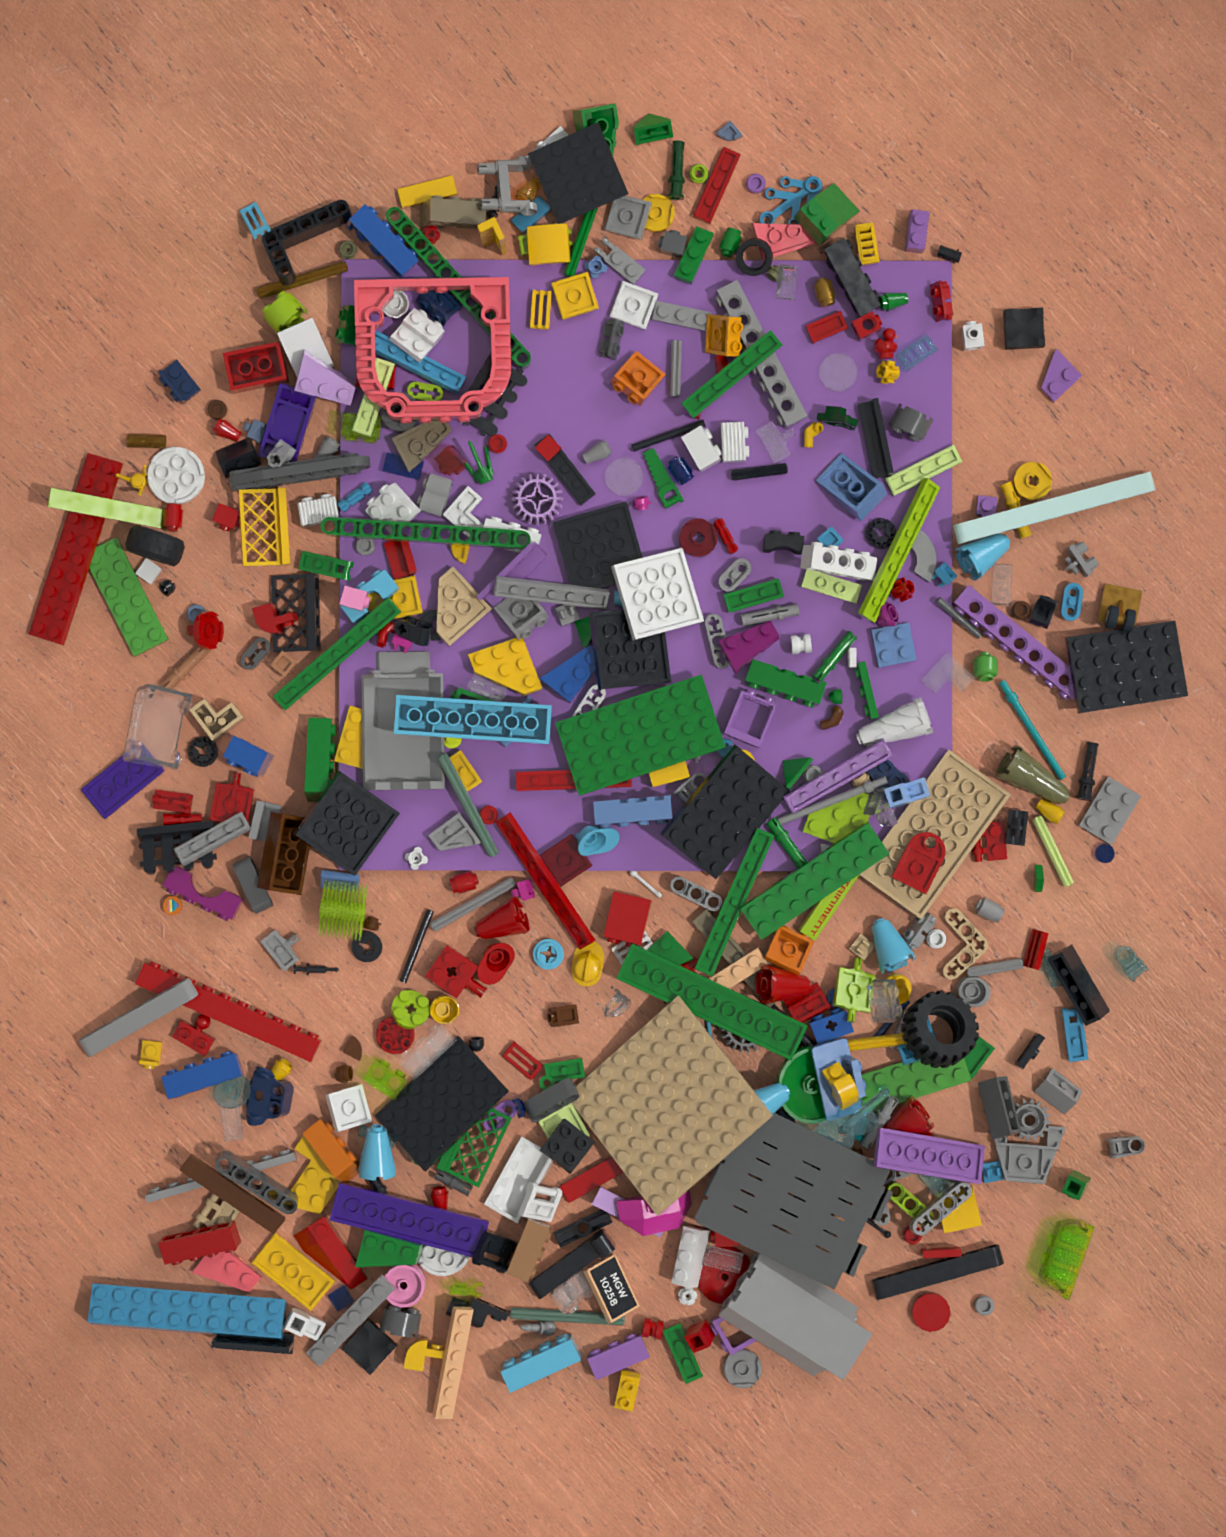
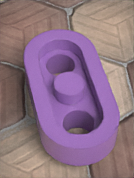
(500, 1120)

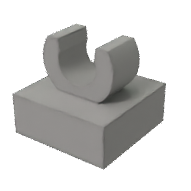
(567, 614)

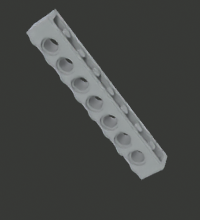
(787, 418)

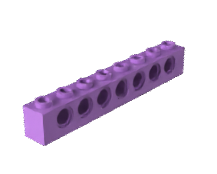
(1030, 644)

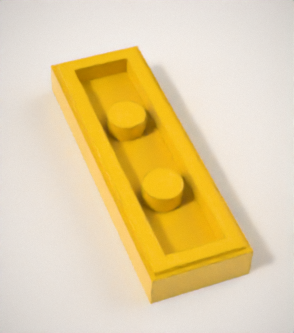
(421, 192)

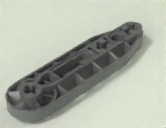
(298, 472)

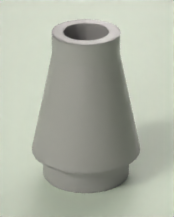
(328, 448)
(598, 452)

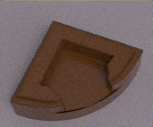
(353, 1048)

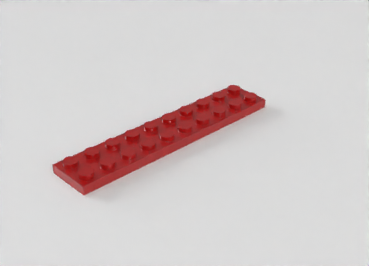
(74, 554)

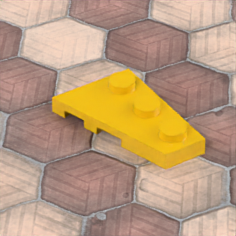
(350, 745)

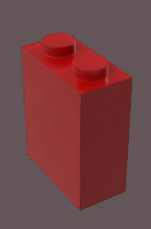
(627, 919)

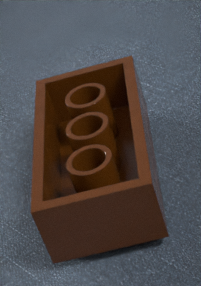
(283, 856)

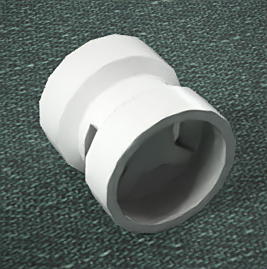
(801, 644)

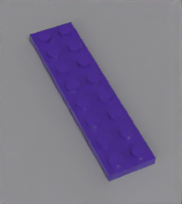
(407, 1219)

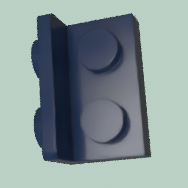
(438, 305)
(179, 381)

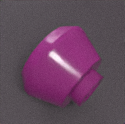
(887, 616)

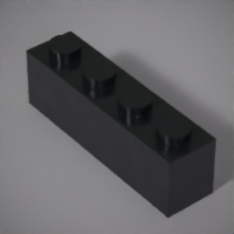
(1078, 985)

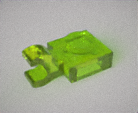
(461, 1288)

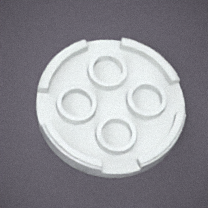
(176, 475)
(441, 1262)

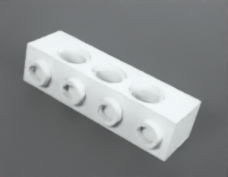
(838, 561)

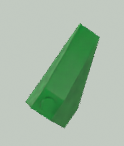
(605, 115)

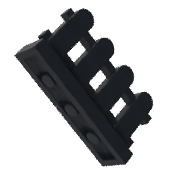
(495, 409)
(169, 835)

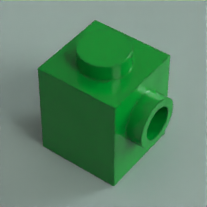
(1076, 1185)

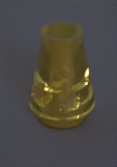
(529, 190)

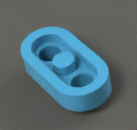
(1071, 602)

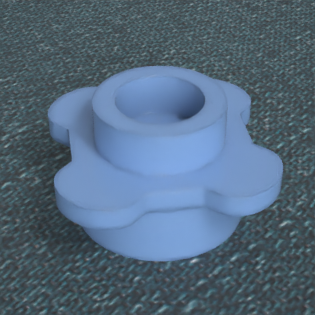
(595, 272)

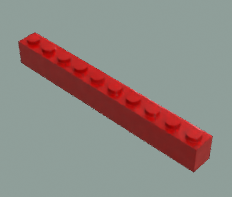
(234, 1014)

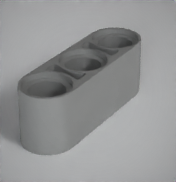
(705, 894)

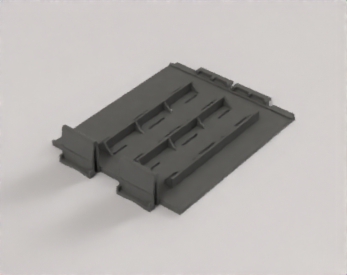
(814, 1215)

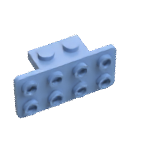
(827, 1055)

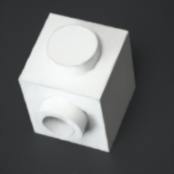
(972, 336)

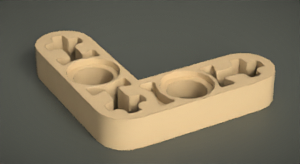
(969, 947)

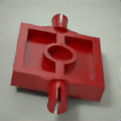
(231, 800)

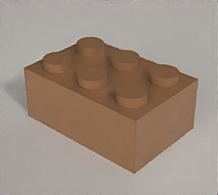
(529, 1249)

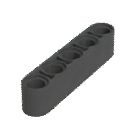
(245, 1180)

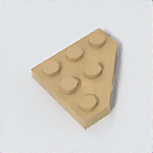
(457, 607)

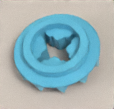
(540, 959)

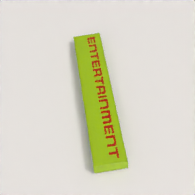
(823, 911)

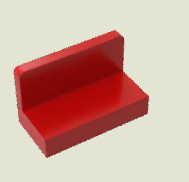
(400, 559)

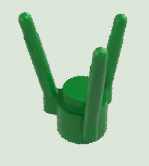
(483, 474)

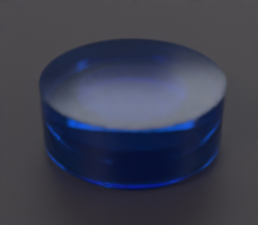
(1104, 853)

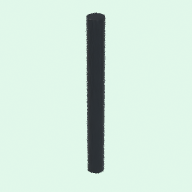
(666, 436)
(416, 946)

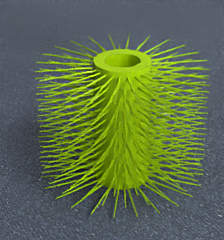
(342, 910)

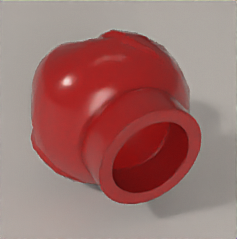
(886, 347)

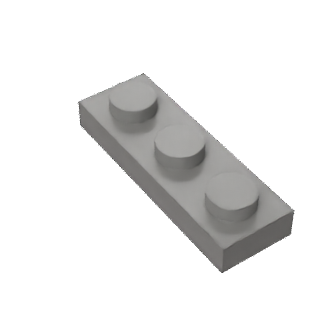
(680, 316)

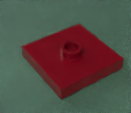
(565, 860)

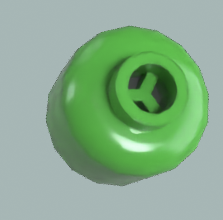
(985, 667)

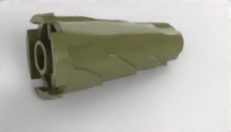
(1028, 774)

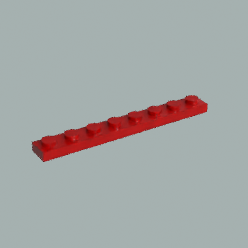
(545, 881)

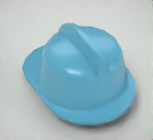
(596, 840)

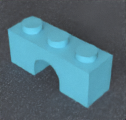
(381, 584)

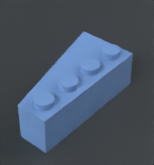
(632, 810)

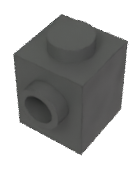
(672, 243)

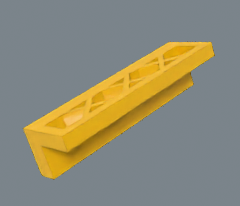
(490, 232)

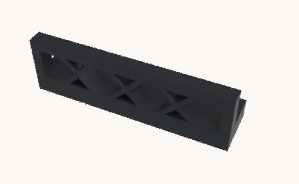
(875, 439)

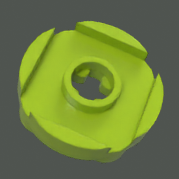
(419, 1003)

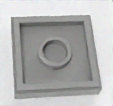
(628, 217)

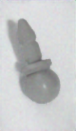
(546, 1327)

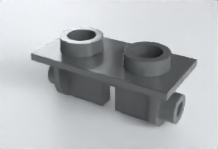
(614, 330)

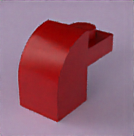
(269, 621)

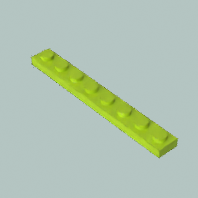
(899, 550)

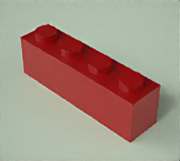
(199, 1243)

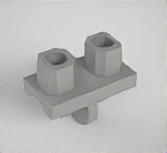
(1085, 566)

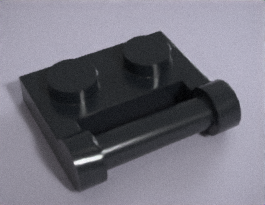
(495, 1245)

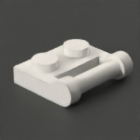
(540, 1208)

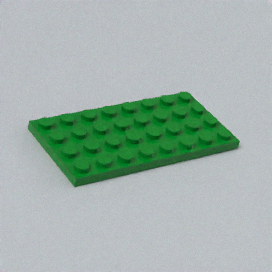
(640, 735)

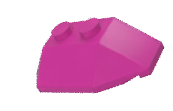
(642, 1219)

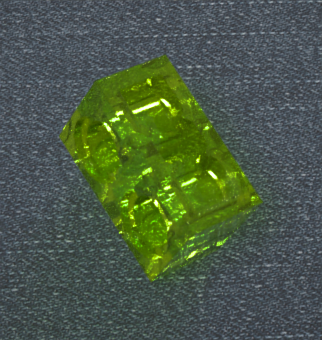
(382, 1083)

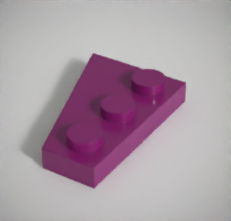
(745, 645)

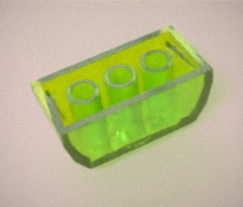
(1065, 1255)

